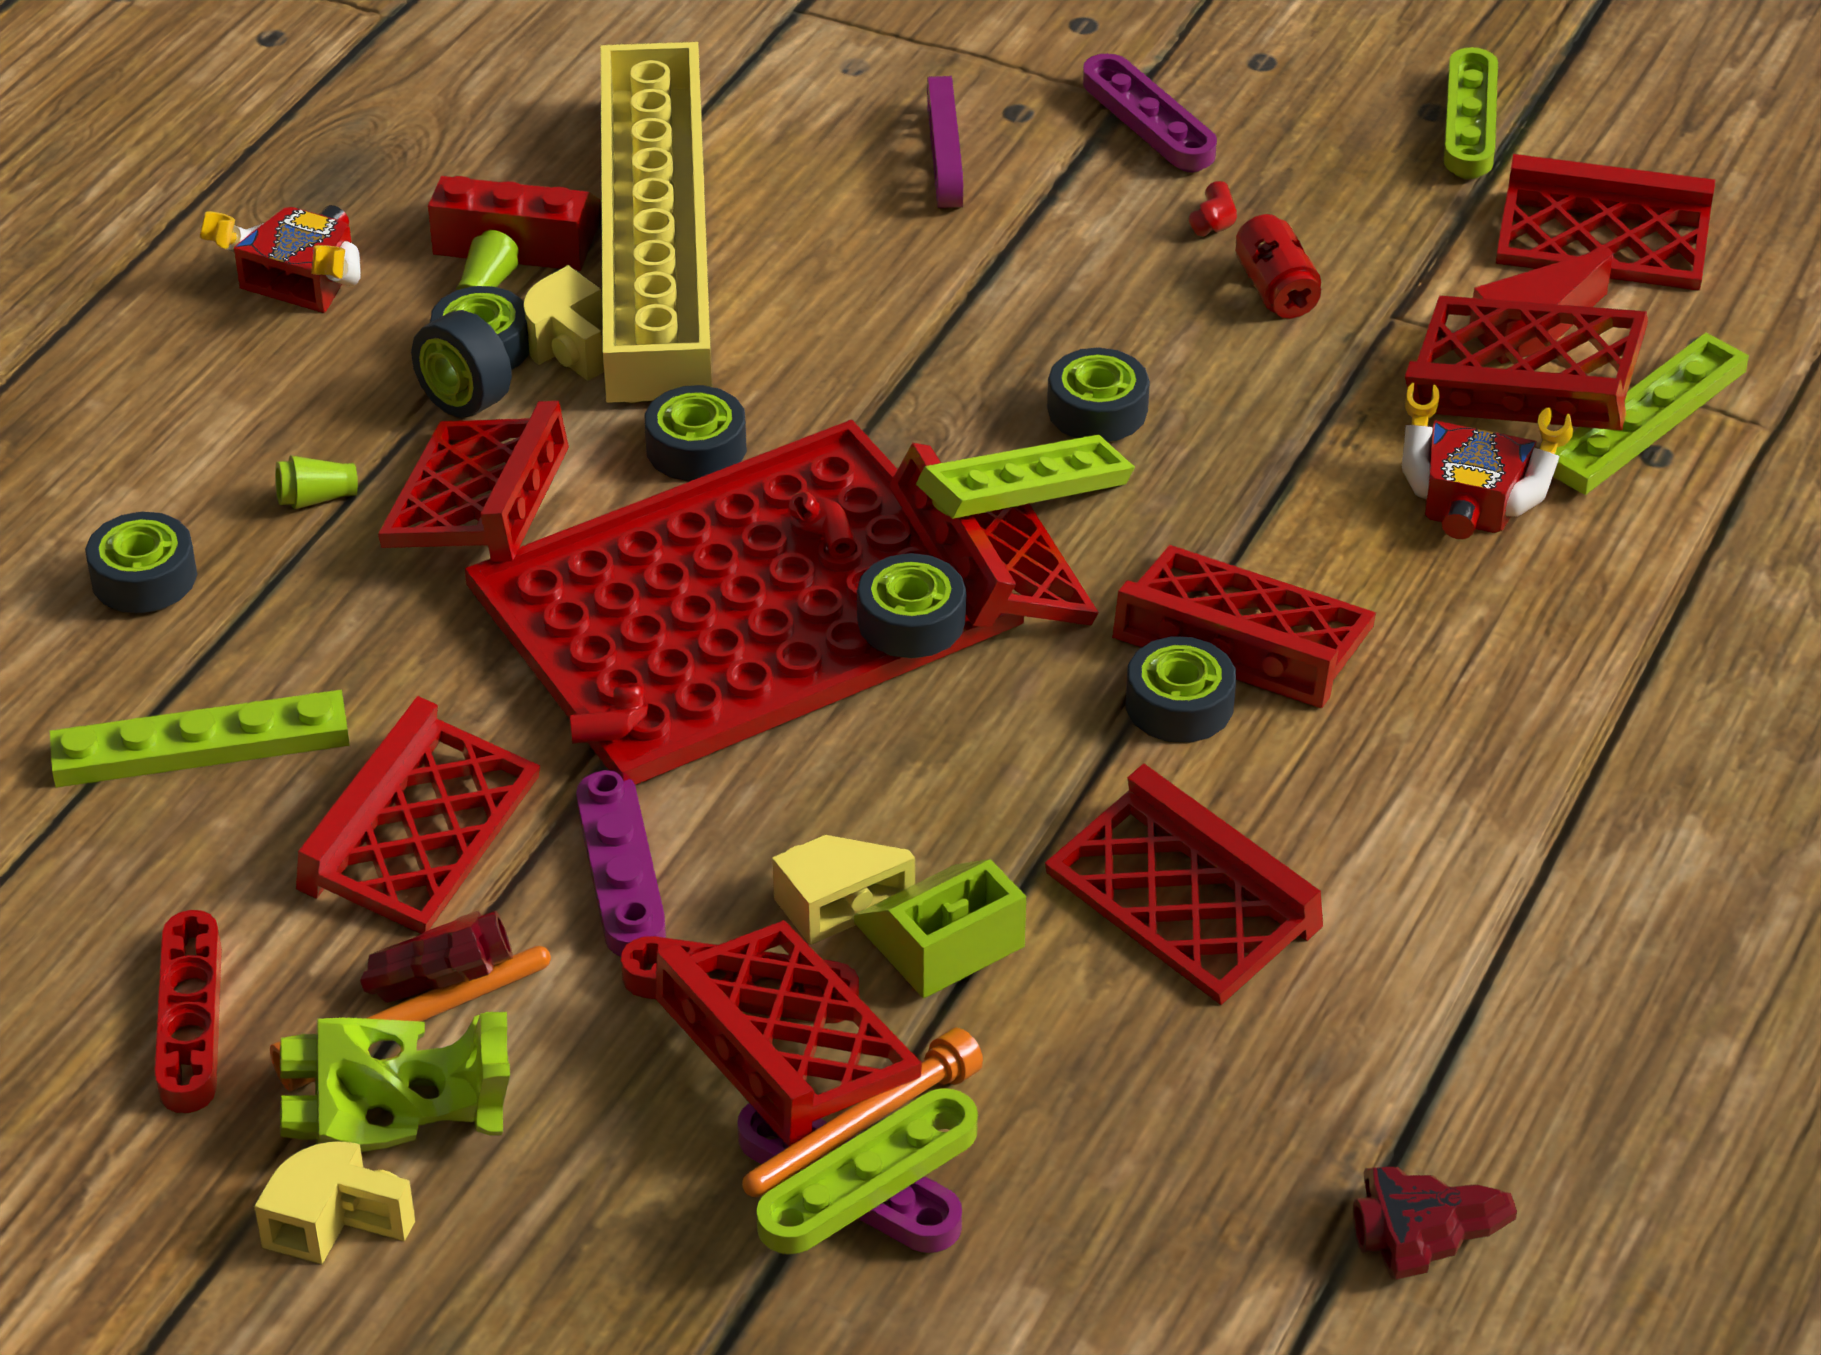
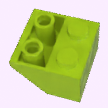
(948, 925)

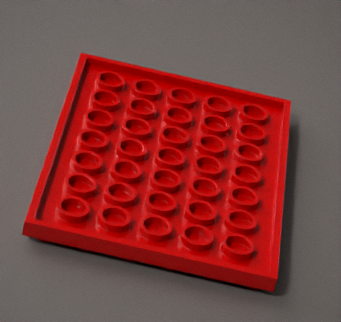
(712, 602)

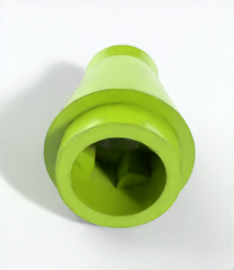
(489, 260)
(313, 481)

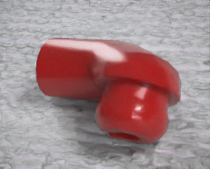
(1216, 213)
(825, 520)
(616, 721)

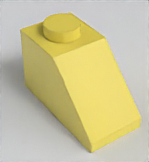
(835, 878)

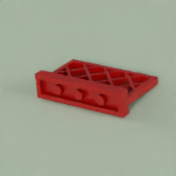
(1609, 195)
(1519, 391)
(515, 487)
(979, 554)
(1257, 644)
(369, 803)
(1226, 858)
(743, 1043)

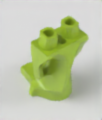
(348, 1081)

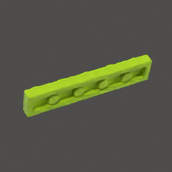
(1651, 411)
(1024, 476)
(198, 738)

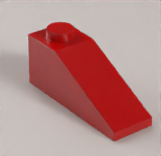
(1568, 282)

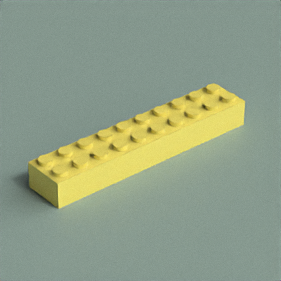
(653, 222)

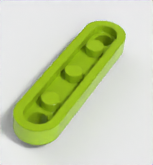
(1471, 112)
(866, 1171)

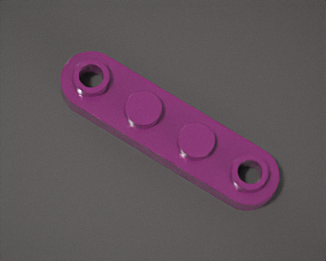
(1150, 112)
(619, 859)
(899, 1217)

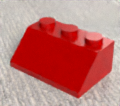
(546, 223)

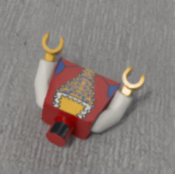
(292, 255)
(1476, 474)

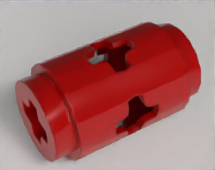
(1278, 266)

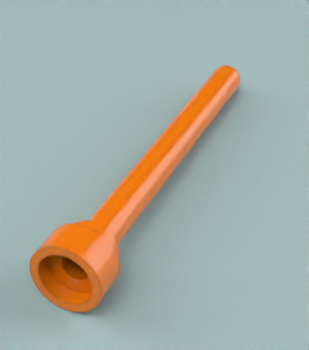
(445, 998)
(949, 1060)

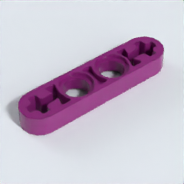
(944, 142)

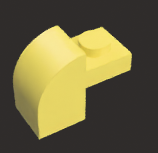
(566, 322)
(321, 1193)

